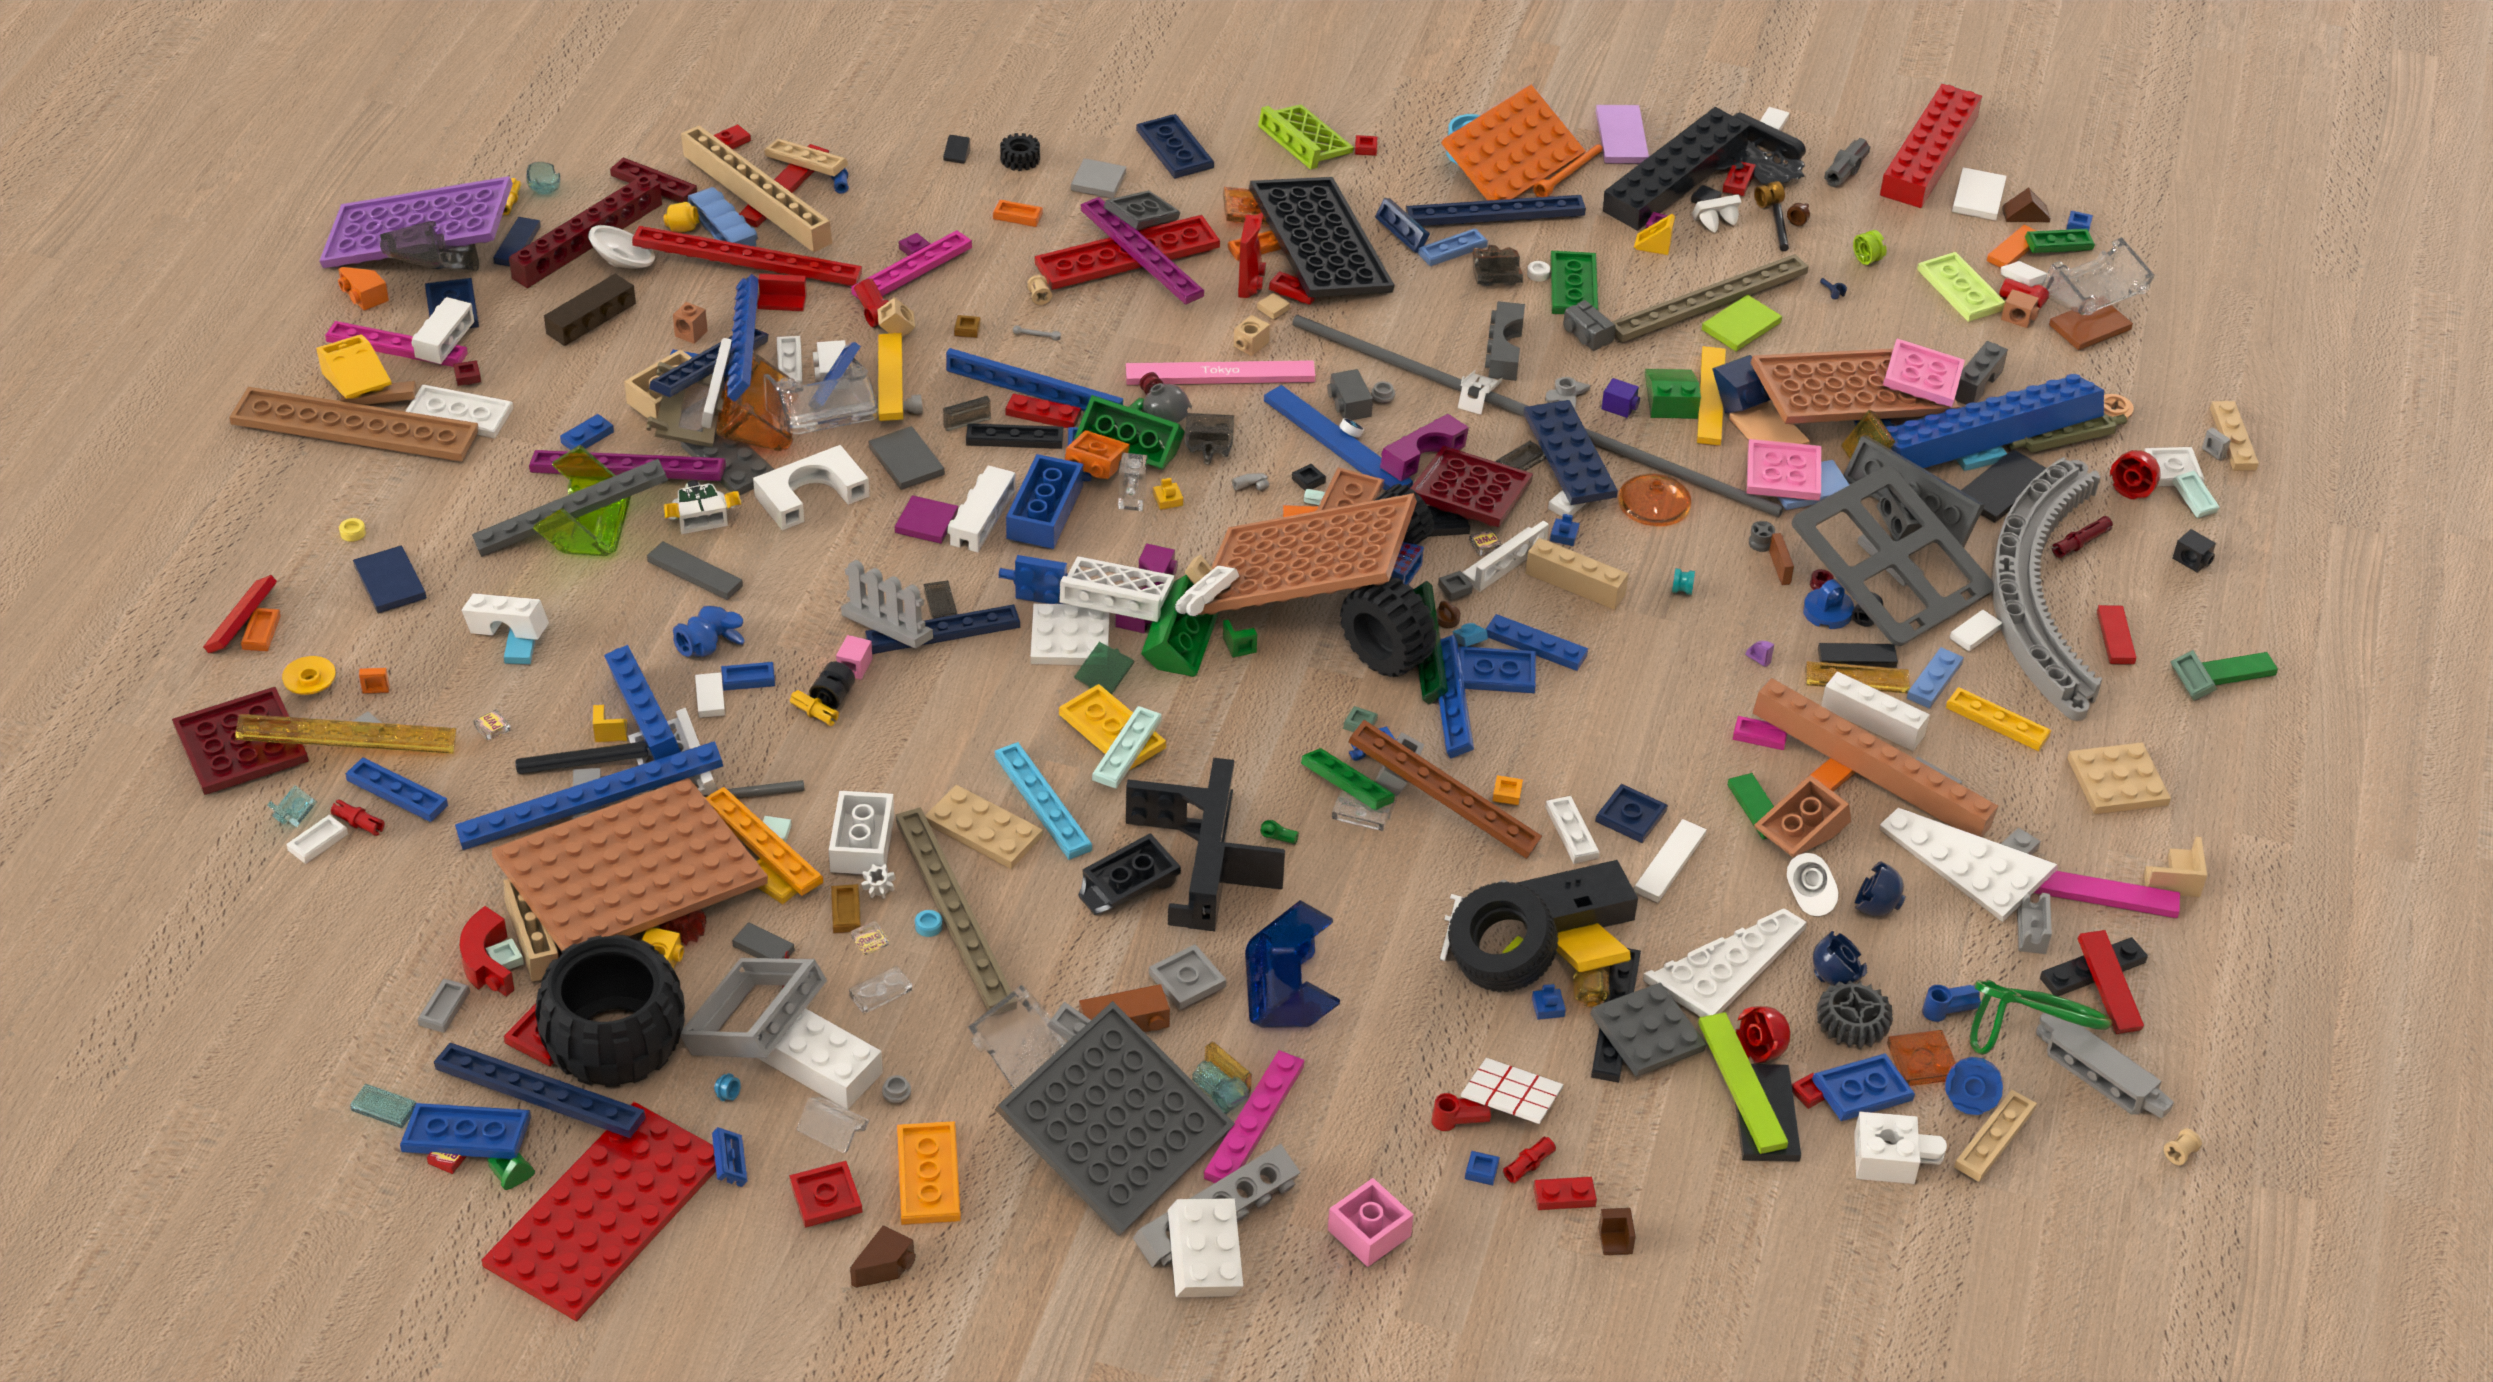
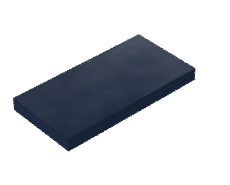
(1175, 146)

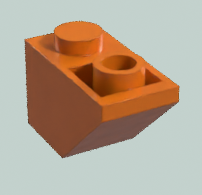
(363, 287)

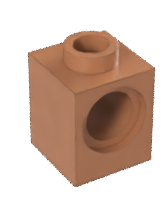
(2020, 309)
(690, 322)

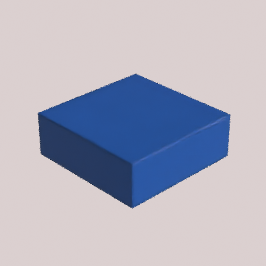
(2079, 220)
(1482, 1168)

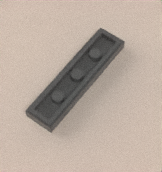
(695, 570)

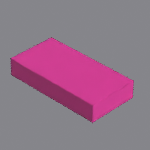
(1759, 733)

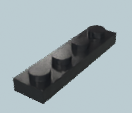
(2076, 972)

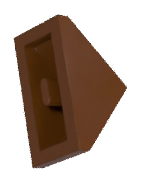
(2026, 208)

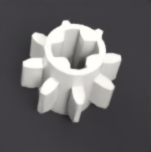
(876, 874)

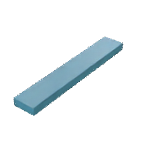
(1043, 801)

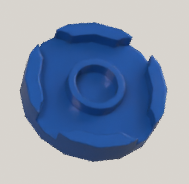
(1829, 606)
(1974, 1085)

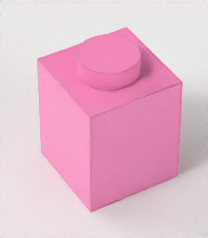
(855, 654)

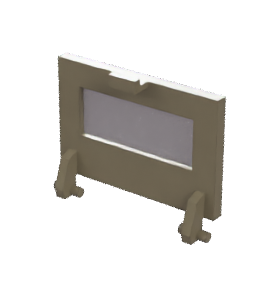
(682, 414)

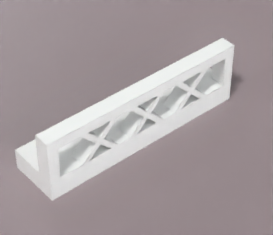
(1505, 557)

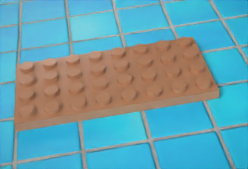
(1836, 387)

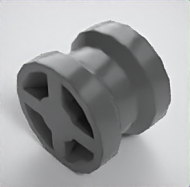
(1761, 536)

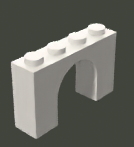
(829, 467)

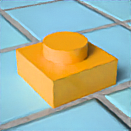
(1507, 790)

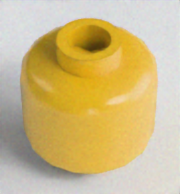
(681, 217)

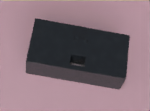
(1587, 896)

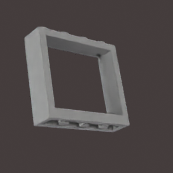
(801, 981)

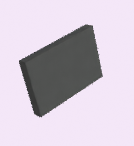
(1142, 209)
(906, 457)

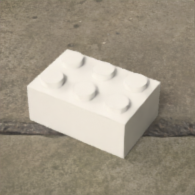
(861, 831)
(1205, 1247)

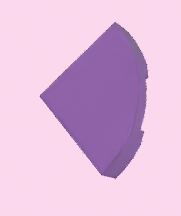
(1761, 652)

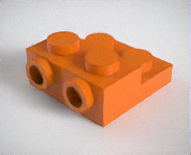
(1097, 453)

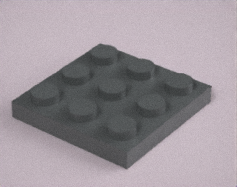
(1648, 1029)

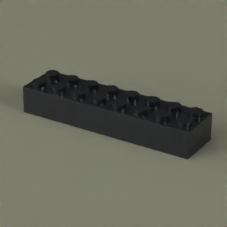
(1676, 168)

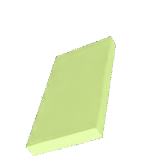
(1961, 286)

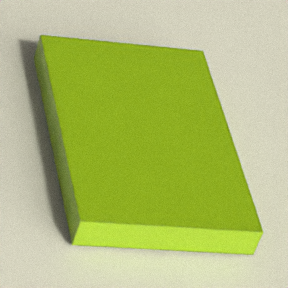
(1741, 323)

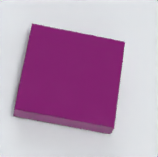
(926, 519)

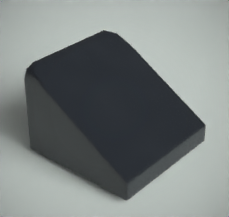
(957, 149)

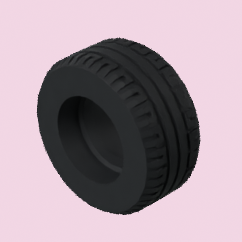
(1491, 905)

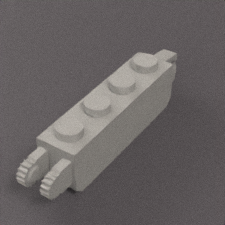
(2103, 1067)

